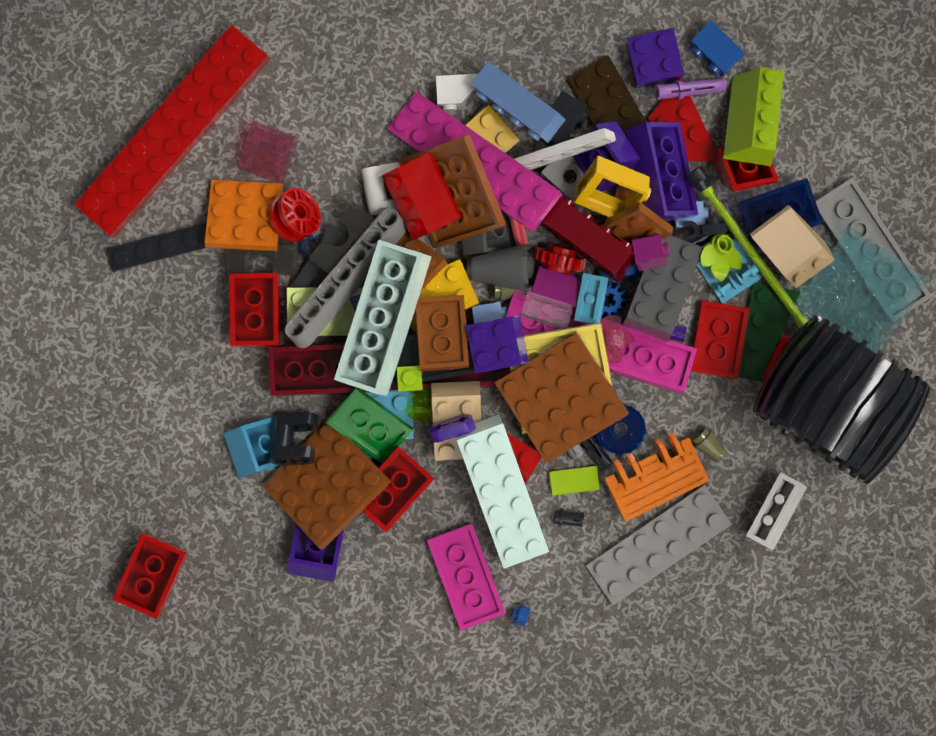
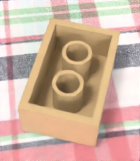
(449, 402)

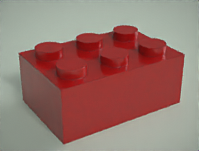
(255, 310)
(406, 485)
(150, 575)

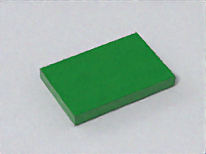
(369, 425)

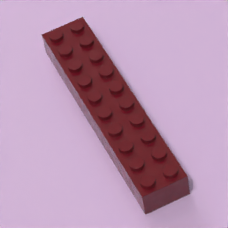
(313, 370)

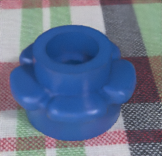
(521, 615)

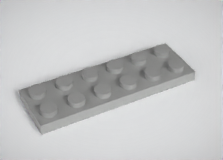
(850, 207)
(658, 545)

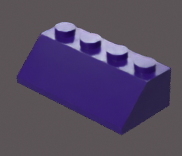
(666, 163)

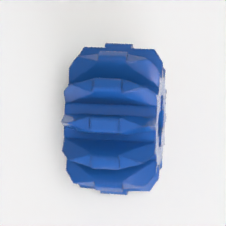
(616, 299)

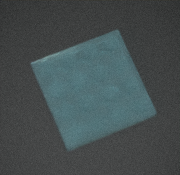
(863, 290)

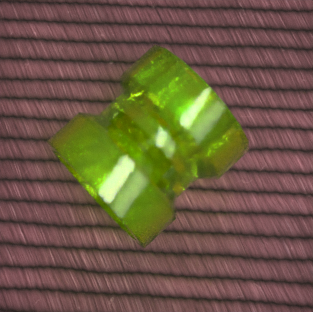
(421, 406)

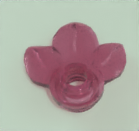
(615, 338)

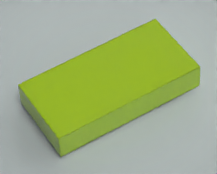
(574, 480)

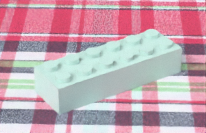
(382, 318)
(502, 492)

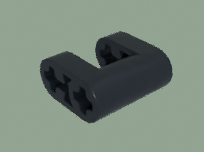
(282, 448)

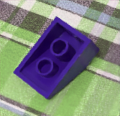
(311, 561)

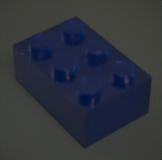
(763, 207)

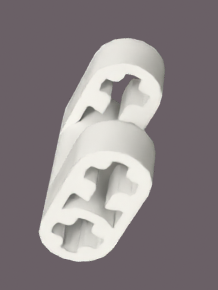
(376, 190)

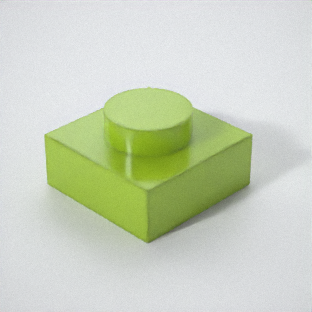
(409, 378)

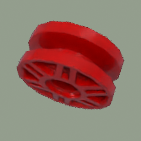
(294, 215)

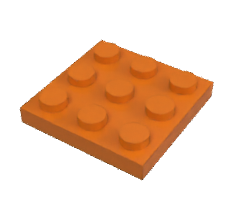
(240, 215)

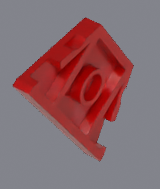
(695, 136)

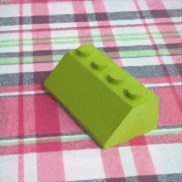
(754, 116)

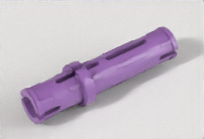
(680, 89)

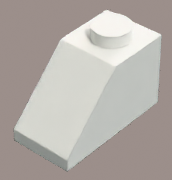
(454, 90)

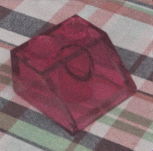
(268, 153)

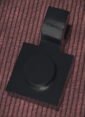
(711, 227)

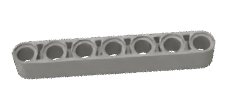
(335, 283)

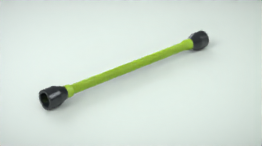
(699, 180)

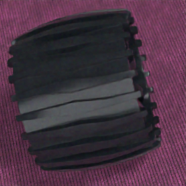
(842, 398)

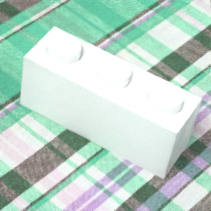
(776, 511)

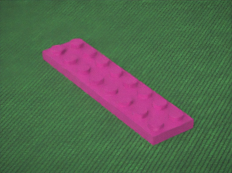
(515, 187)
(645, 360)

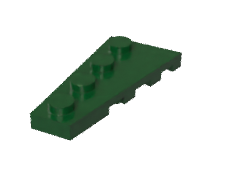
(763, 329)

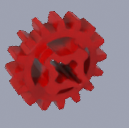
(559, 258)

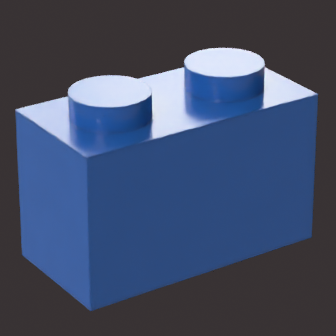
(716, 49)

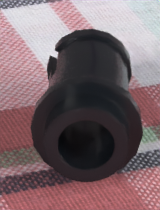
(568, 518)

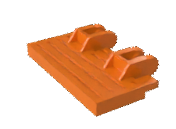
(655, 481)

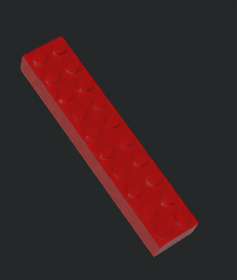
(172, 131)

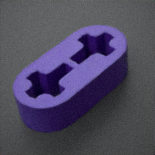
(452, 428)

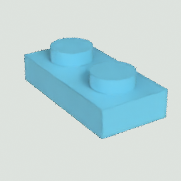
(591, 298)

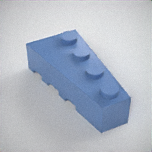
(517, 102)

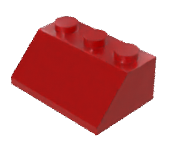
(421, 196)

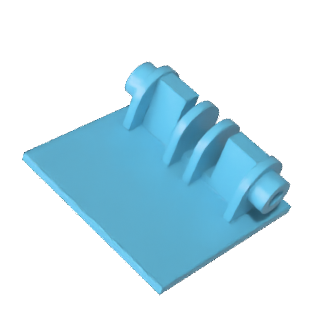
(736, 279)

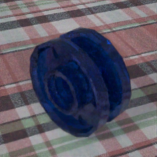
(631, 440)

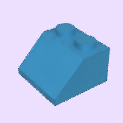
(251, 447)

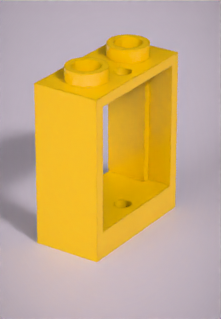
(605, 204)

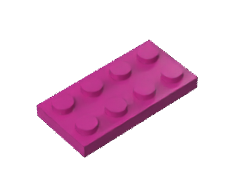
(466, 577)

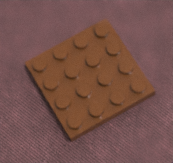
(469, 188)
(561, 397)
(331, 490)

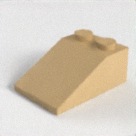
(793, 246)

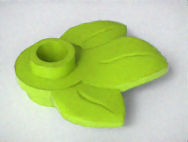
(720, 259)

